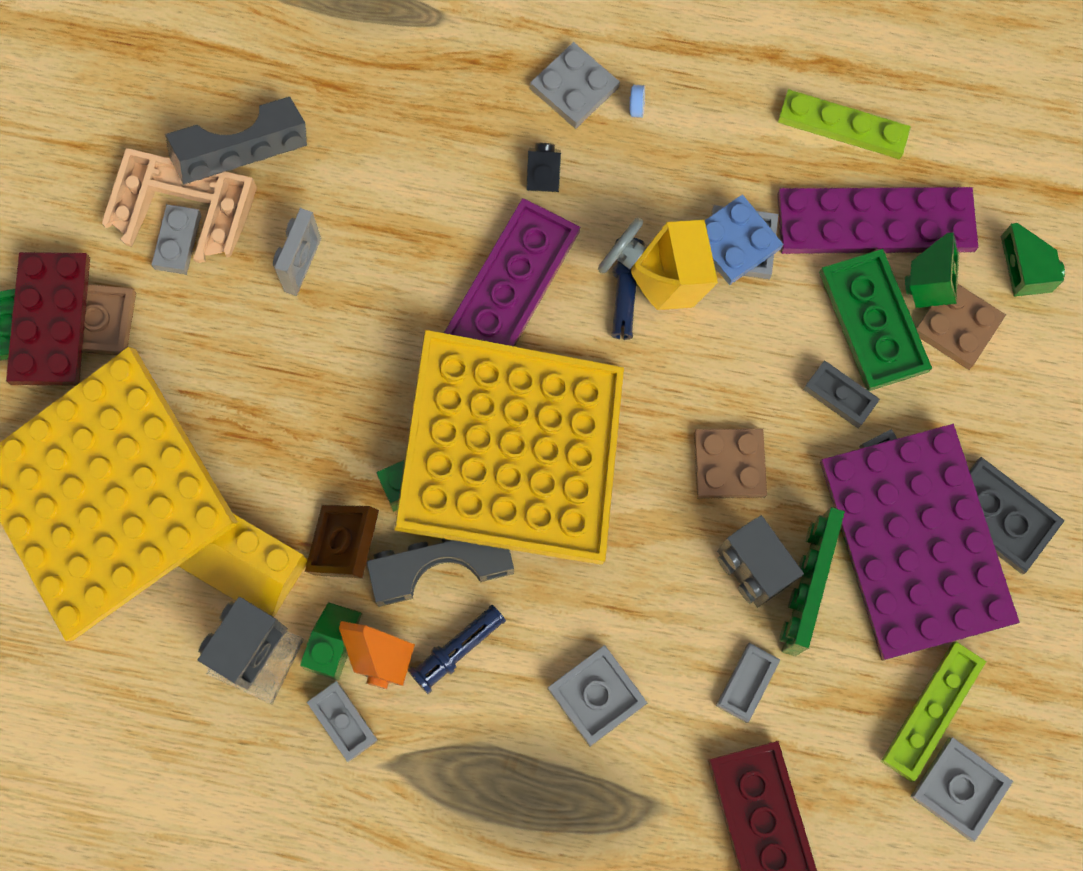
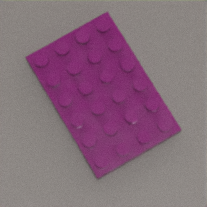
(919, 542)

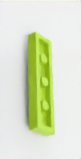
(844, 124)
(933, 711)

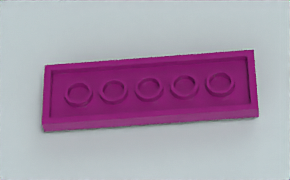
(875, 219)
(514, 276)

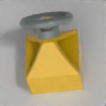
(673, 268)

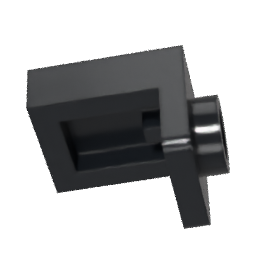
(543, 168)

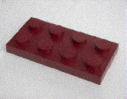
(48, 319)
(761, 810)

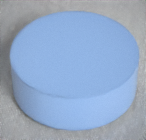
(637, 101)

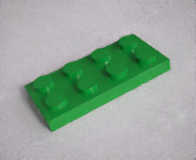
(875, 320)
(808, 597)

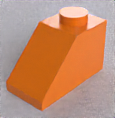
(376, 654)

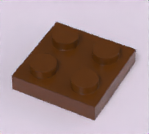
(342, 541)

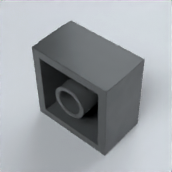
(758, 562)
(241, 643)

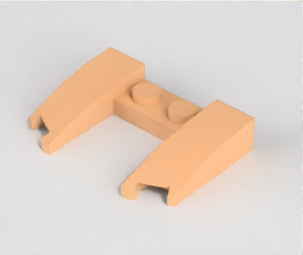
(144, 173)

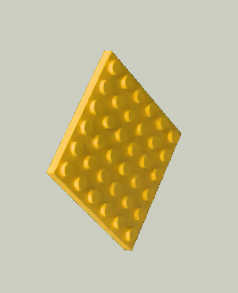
(511, 448)
(105, 495)

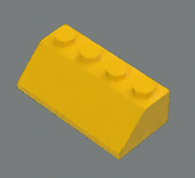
(248, 566)

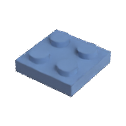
(739, 239)

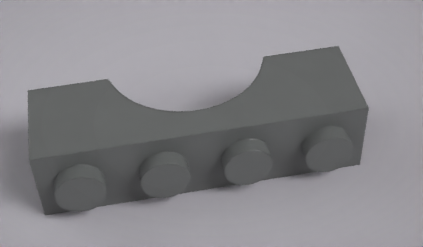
(204, 154)
(396, 575)

